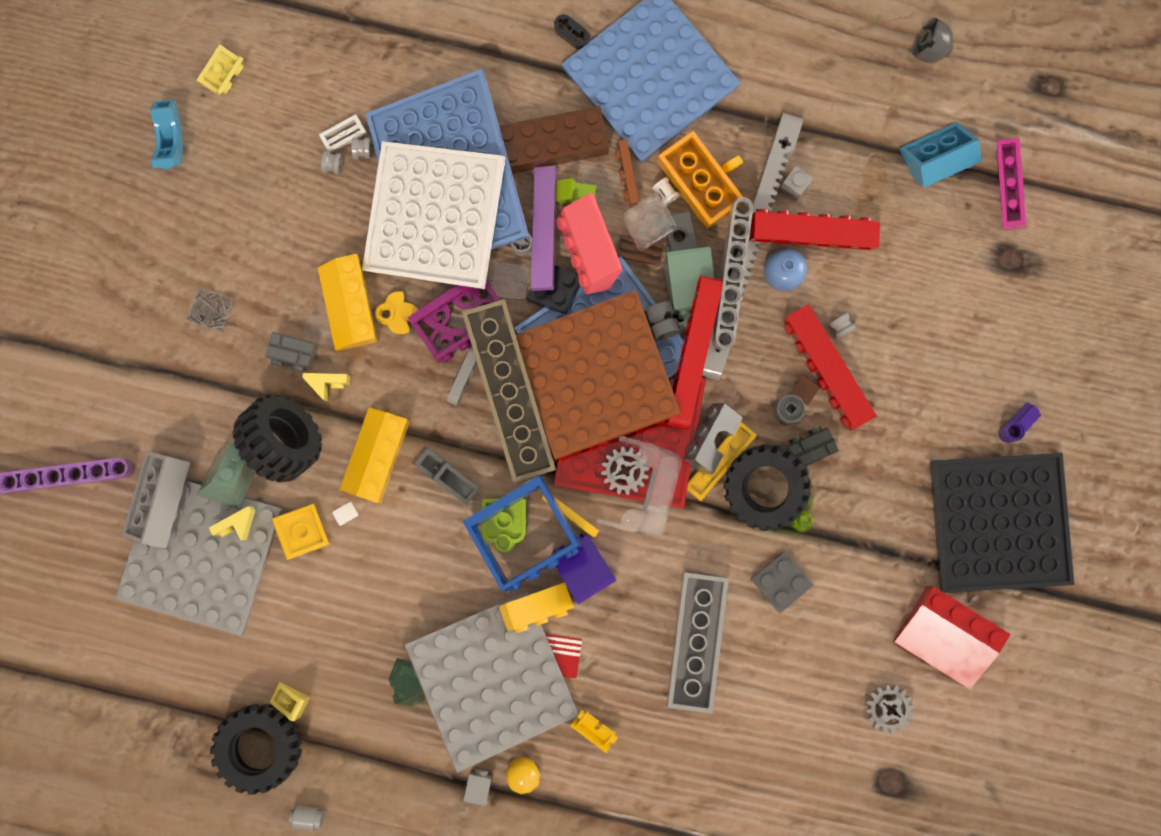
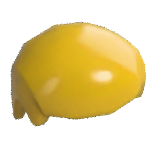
(522, 775)

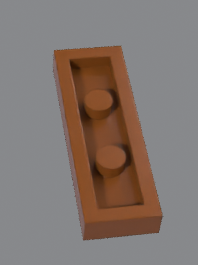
(626, 173)

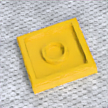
(300, 531)

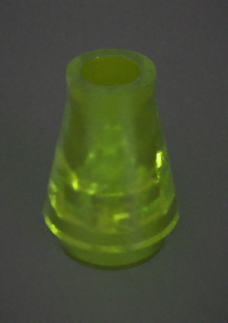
(798, 524)

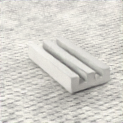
(338, 127)

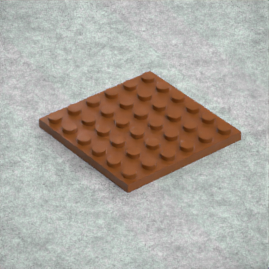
(597, 375)

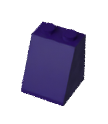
(586, 571)

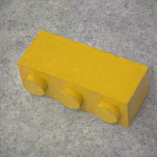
(536, 608)

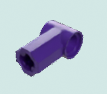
(1020, 423)

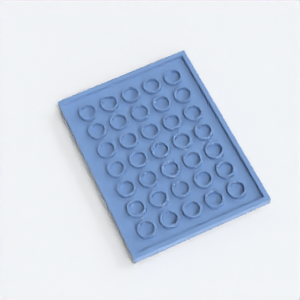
(455, 118)

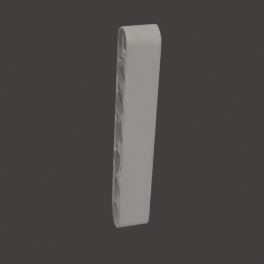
(738, 265)

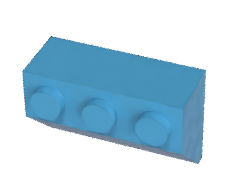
(941, 154)

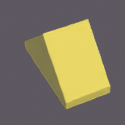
(289, 701)

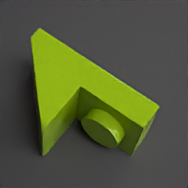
(570, 191)

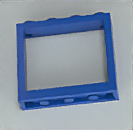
(502, 504)

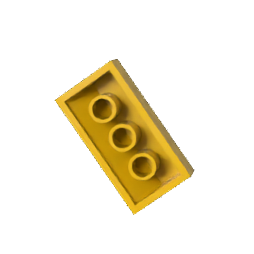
(347, 302)
(374, 455)

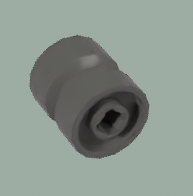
(662, 319)
(789, 409)

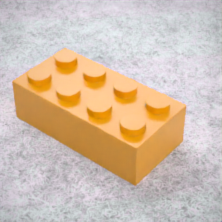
(699, 180)

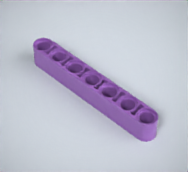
(66, 475)

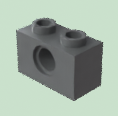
(684, 227)

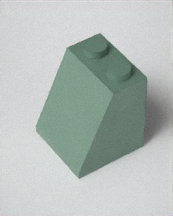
(681, 276)
(227, 478)

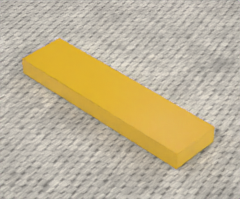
(731, 448)

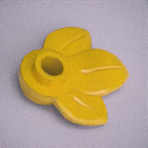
(398, 311)

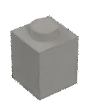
(796, 183)
(478, 787)

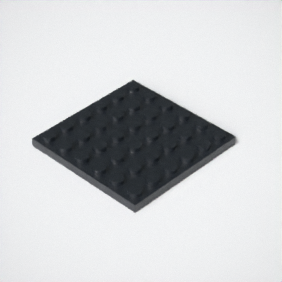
(1001, 522)

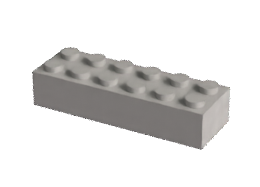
(697, 642)

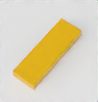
(576, 519)

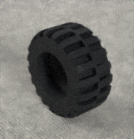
(264, 451)
(743, 504)
(228, 758)

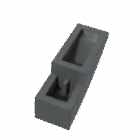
(445, 475)

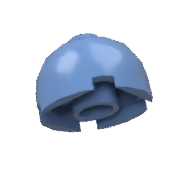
(785, 269)

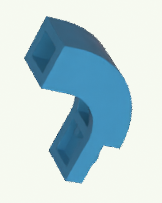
(168, 134)

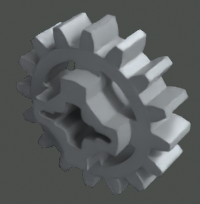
(618, 458)
(895, 702)

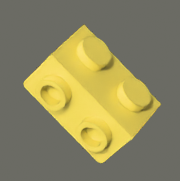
(220, 70)

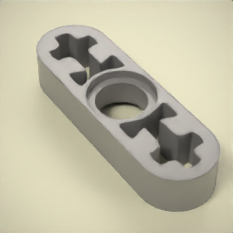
(463, 378)

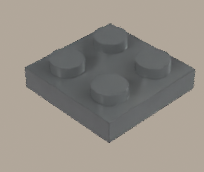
(781, 582)

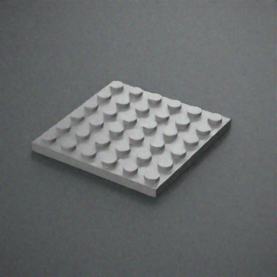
(199, 573)
(489, 685)

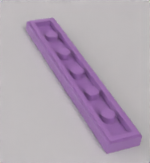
(544, 228)

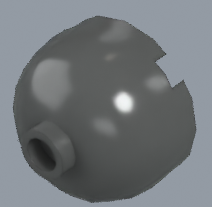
(934, 43)

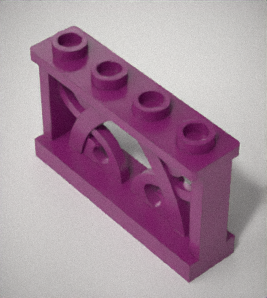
(441, 304)

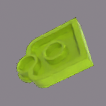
(506, 527)

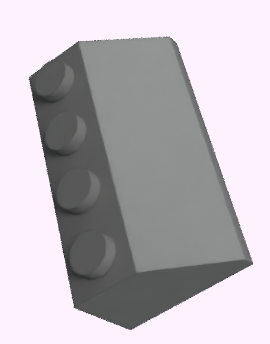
(156, 499)

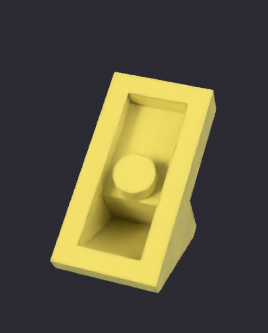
(320, 382)
(240, 521)

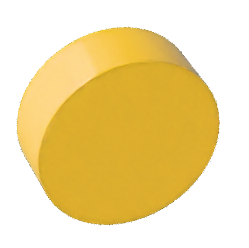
(732, 164)

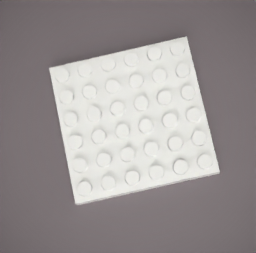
(433, 214)

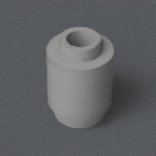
(306, 818)

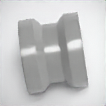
(361, 148)
(332, 162)
(842, 326)

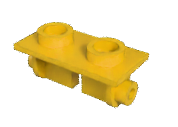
(594, 732)

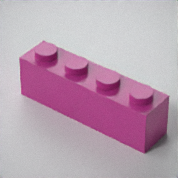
(1011, 184)

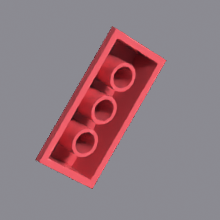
(589, 245)

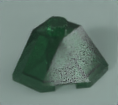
(405, 684)

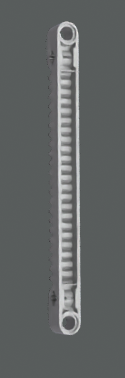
(787, 133)

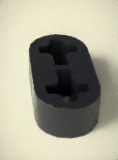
(574, 28)

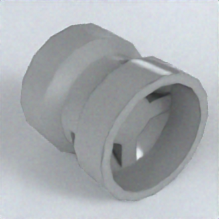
(517, 246)

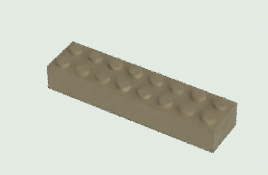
(508, 390)

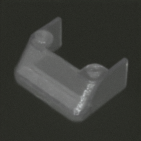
(660, 492)

